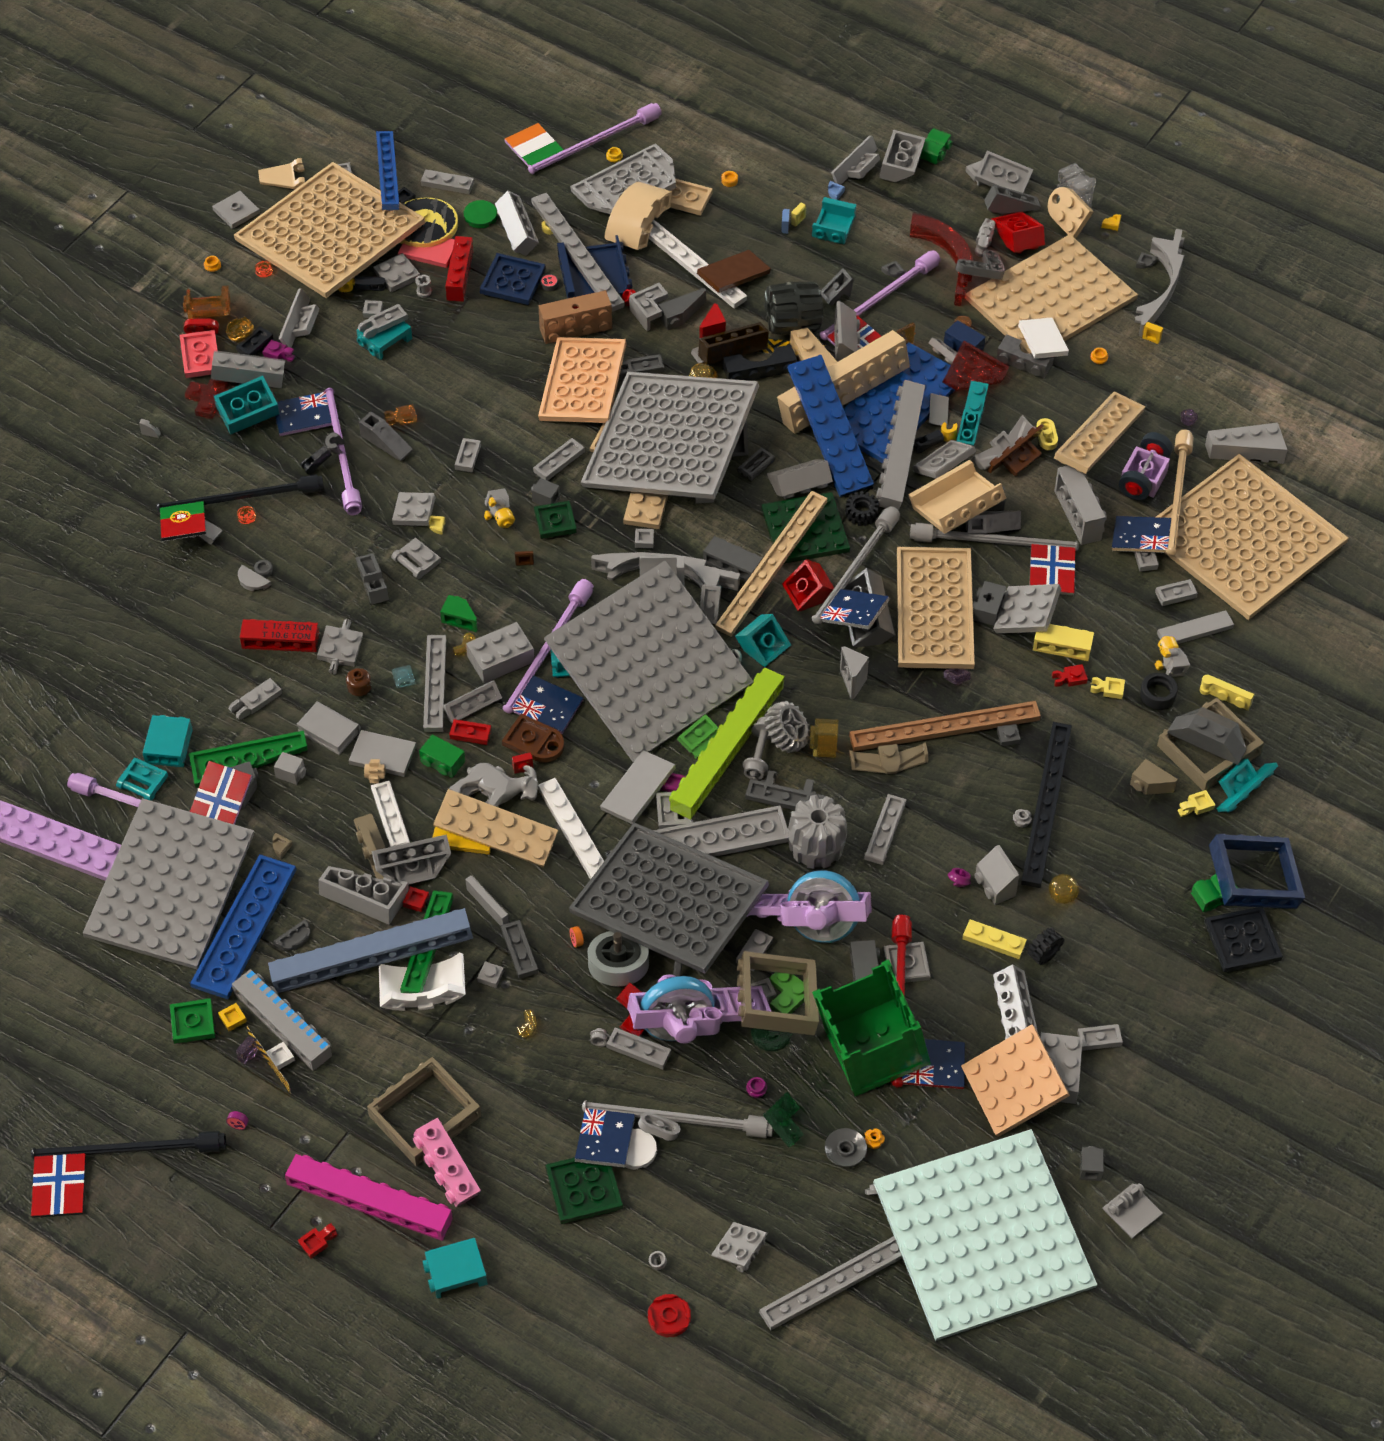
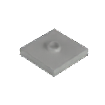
(236, 209)

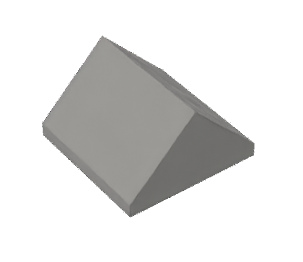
(853, 670)

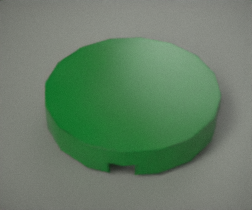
(480, 214)

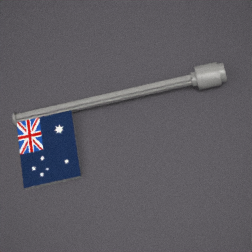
(855, 607)
(609, 1128)

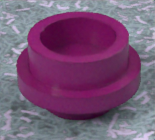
(756, 1087)

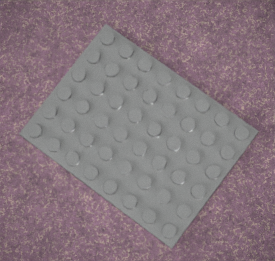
(169, 883)

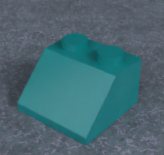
(763, 639)

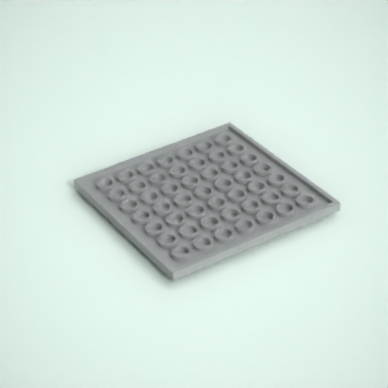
(670, 435)
(648, 660)

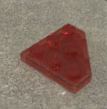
(973, 365)

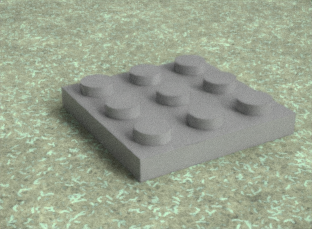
(1027, 608)

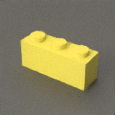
(1064, 642)

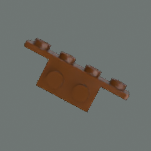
(1020, 455)

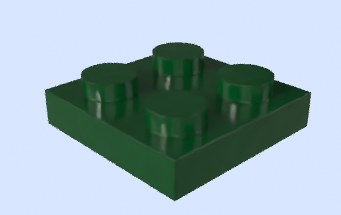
(555, 519)

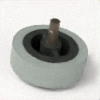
(617, 959)

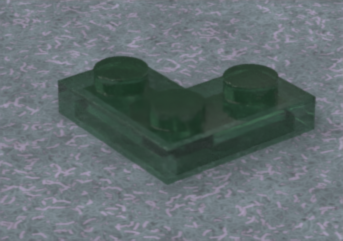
(780, 1119)

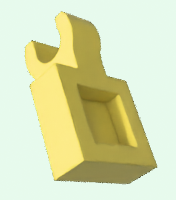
(1197, 802)

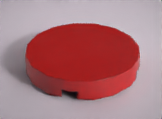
(669, 1315)

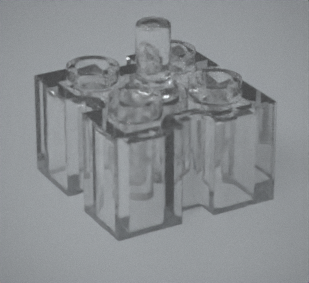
(1075, 179)

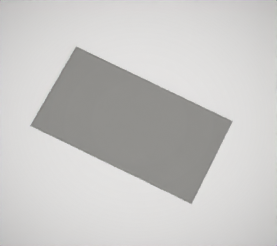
(938, 409)

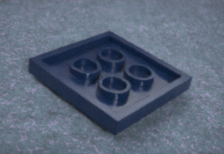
(512, 279)

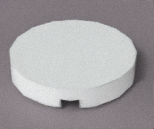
(641, 1150)

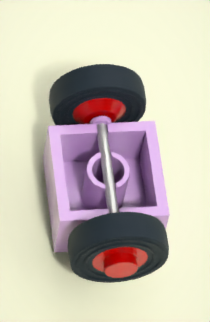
(1146, 467)

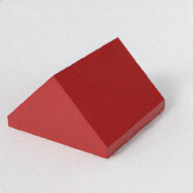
(713, 322)

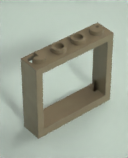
(1205, 781)
(775, 1020)
(407, 1084)

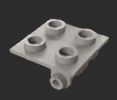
(1132, 1210)
(740, 1245)

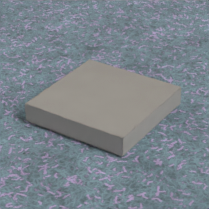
(915, 961)

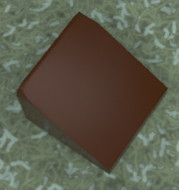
(524, 558)

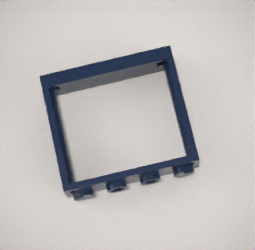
(1256, 897)

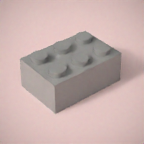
(500, 652)
(1066, 1056)

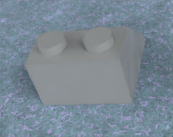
(997, 876)

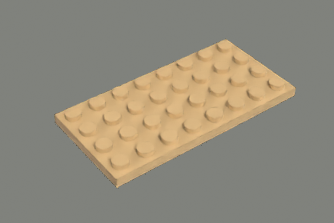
(935, 608)

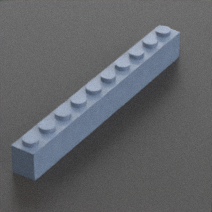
(370, 950)

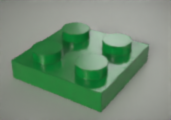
(192, 1021)

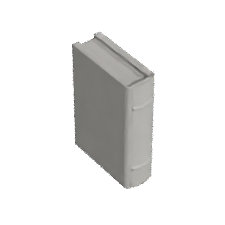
(328, 728)

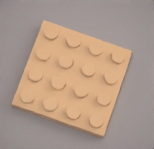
(1015, 1080)

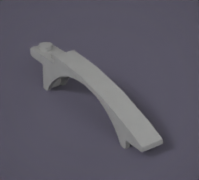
(1170, 256)
(696, 569)

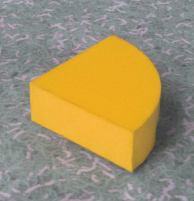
(1112, 223)

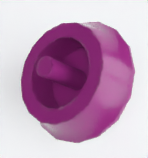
(960, 877)

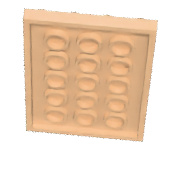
(582, 380)

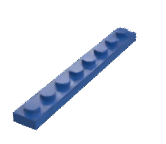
(387, 170)

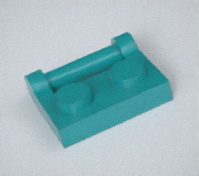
(145, 774)

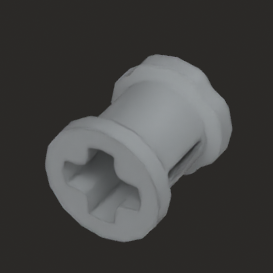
(423, 286)

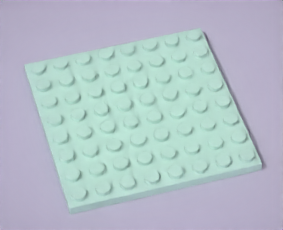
(984, 1234)

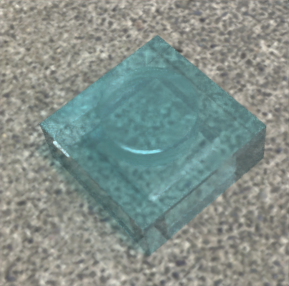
(403, 676)

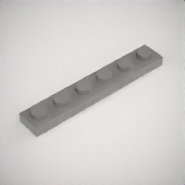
(434, 683)

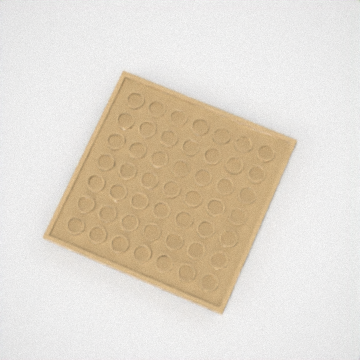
(328, 230)
(1249, 536)

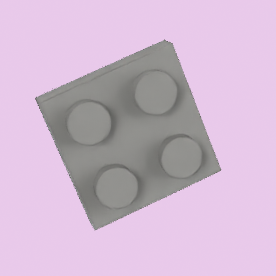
(397, 272)
(413, 509)

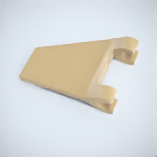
(283, 175)

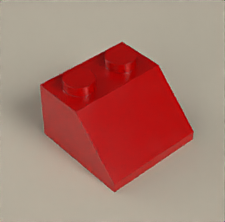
(808, 585)

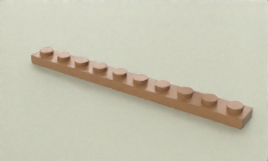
(944, 726)

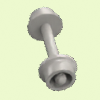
(755, 767)

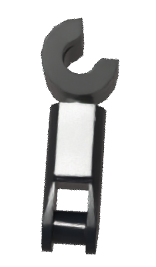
(320, 456)

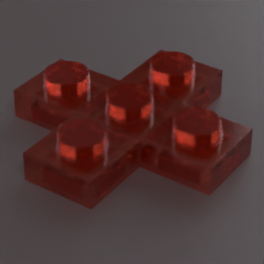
(205, 396)

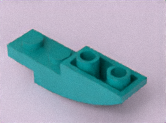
(972, 413)

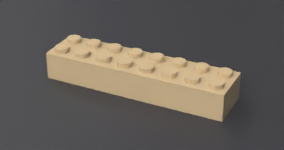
(852, 376)

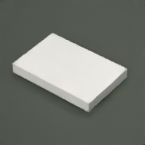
(1043, 338)

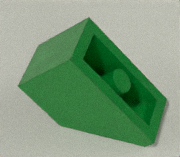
(458, 614)

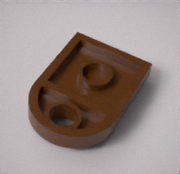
(535, 737)

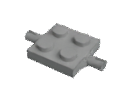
(340, 646)

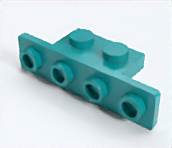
(1241, 781)

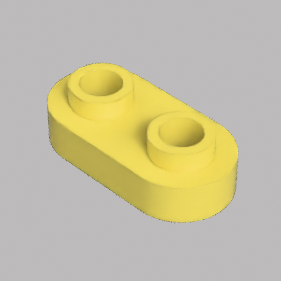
(1048, 438)

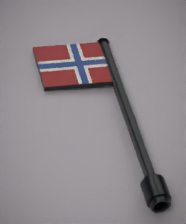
(61, 1170)

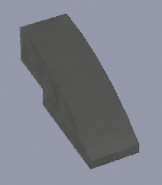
(372, 578)

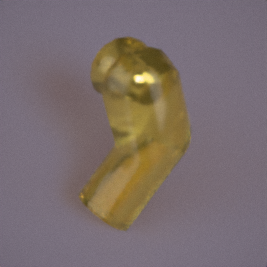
(461, 649)
(530, 1025)

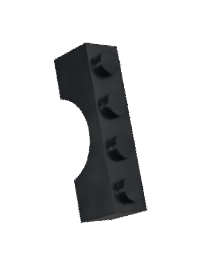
(739, 368)

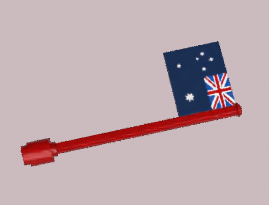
(944, 1056)

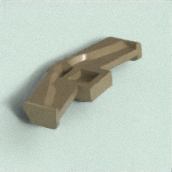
(889, 759)

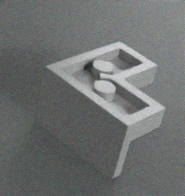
(644, 304)

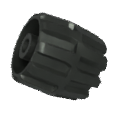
(793, 307)

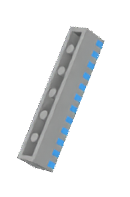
(282, 1020)

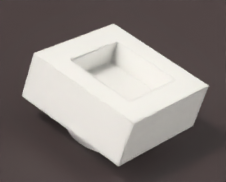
(280, 1055)

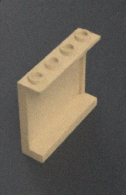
(956, 497)

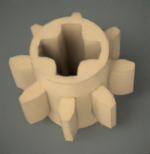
(374, 771)

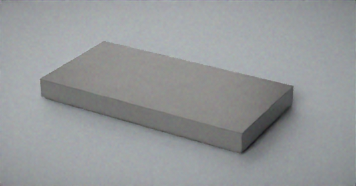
(638, 787)

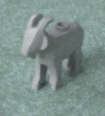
(496, 784)

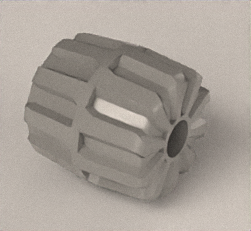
(817, 832)

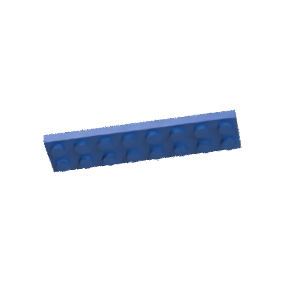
(830, 425)
(243, 926)

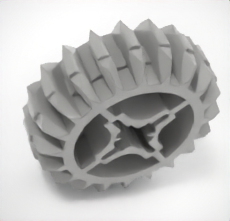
(787, 727)

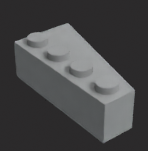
(1252, 442)
(363, 893)

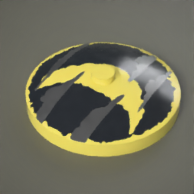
(439, 226)

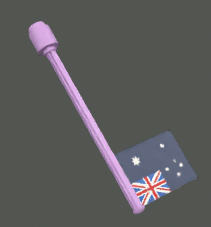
(312, 413)
(543, 699)

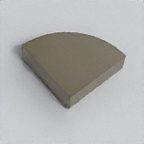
(281, 845)

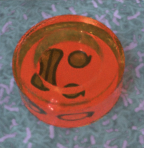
(263, 269)
(246, 515)

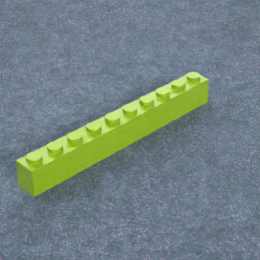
(726, 743)

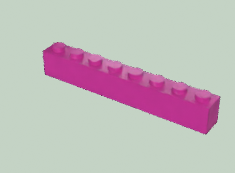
(369, 1197)

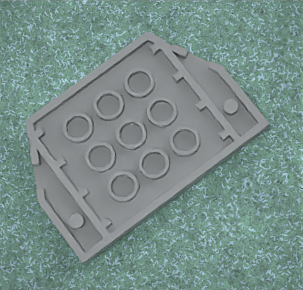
(605, 187)

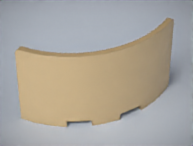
(635, 212)

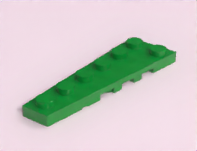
(258, 752)

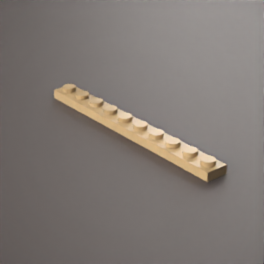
(771, 564)

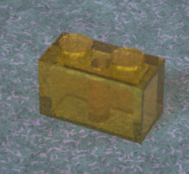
(824, 738)

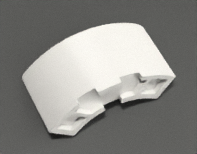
(443, 984)

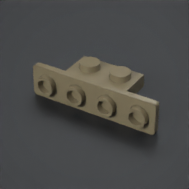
(370, 837)

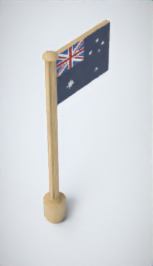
(1156, 533)

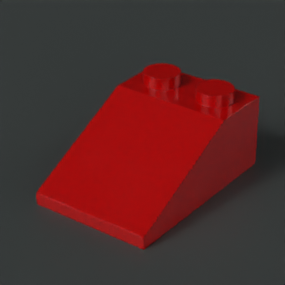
(1020, 231)

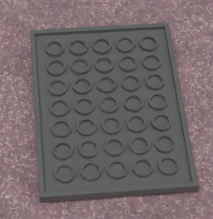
(669, 897)

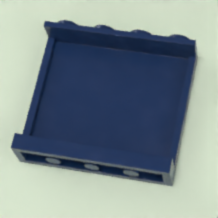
(609, 259)

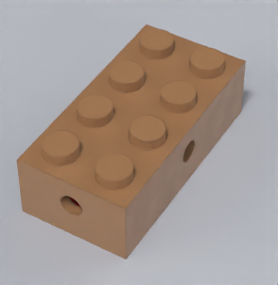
(575, 316)

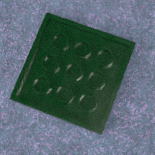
(823, 537)

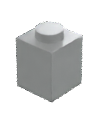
(289, 768)

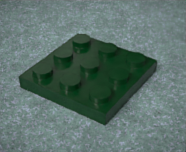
(582, 1189)

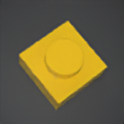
(1152, 332)
(232, 1017)

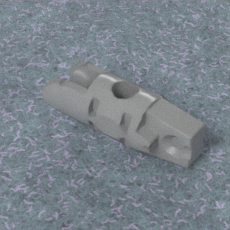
(984, 236)

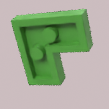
(791, 992)

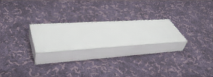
(389, 814)

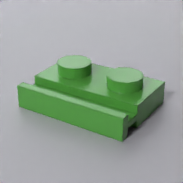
(698, 735)

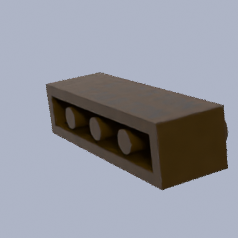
(733, 342)

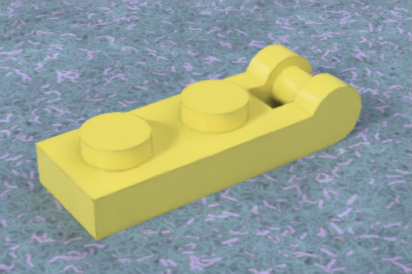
(1226, 692)

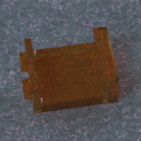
(207, 306)

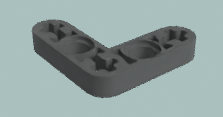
(990, 267)

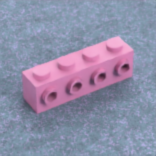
(446, 1162)

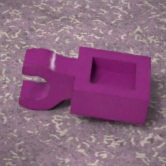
(278, 350)

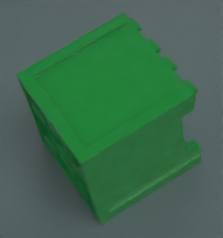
(872, 1030)

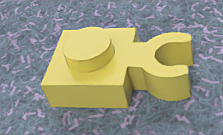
(1111, 687)

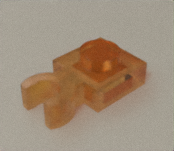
(403, 414)

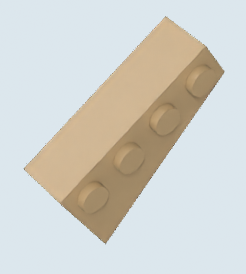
(807, 346)

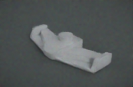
(1001, 442)

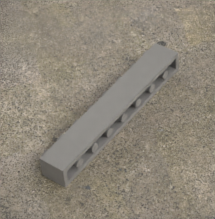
(901, 444)

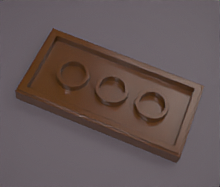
(733, 271)

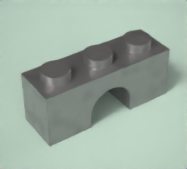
(1011, 354)

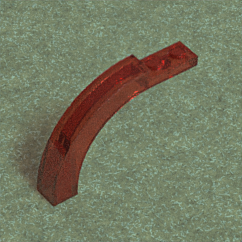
(949, 240)

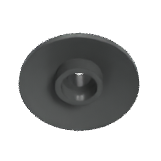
(845, 1139)

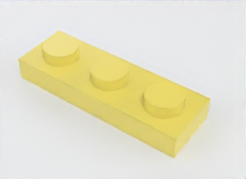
(994, 939)

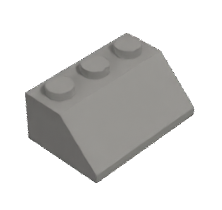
(901, 156)
(845, 331)
(801, 478)

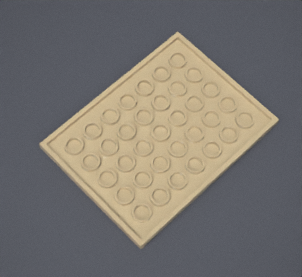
(1056, 284)

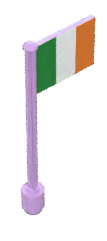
(540, 150)

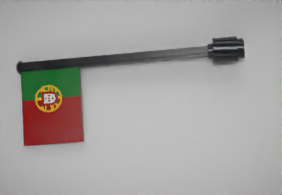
(187, 516)

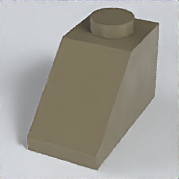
(1152, 779)

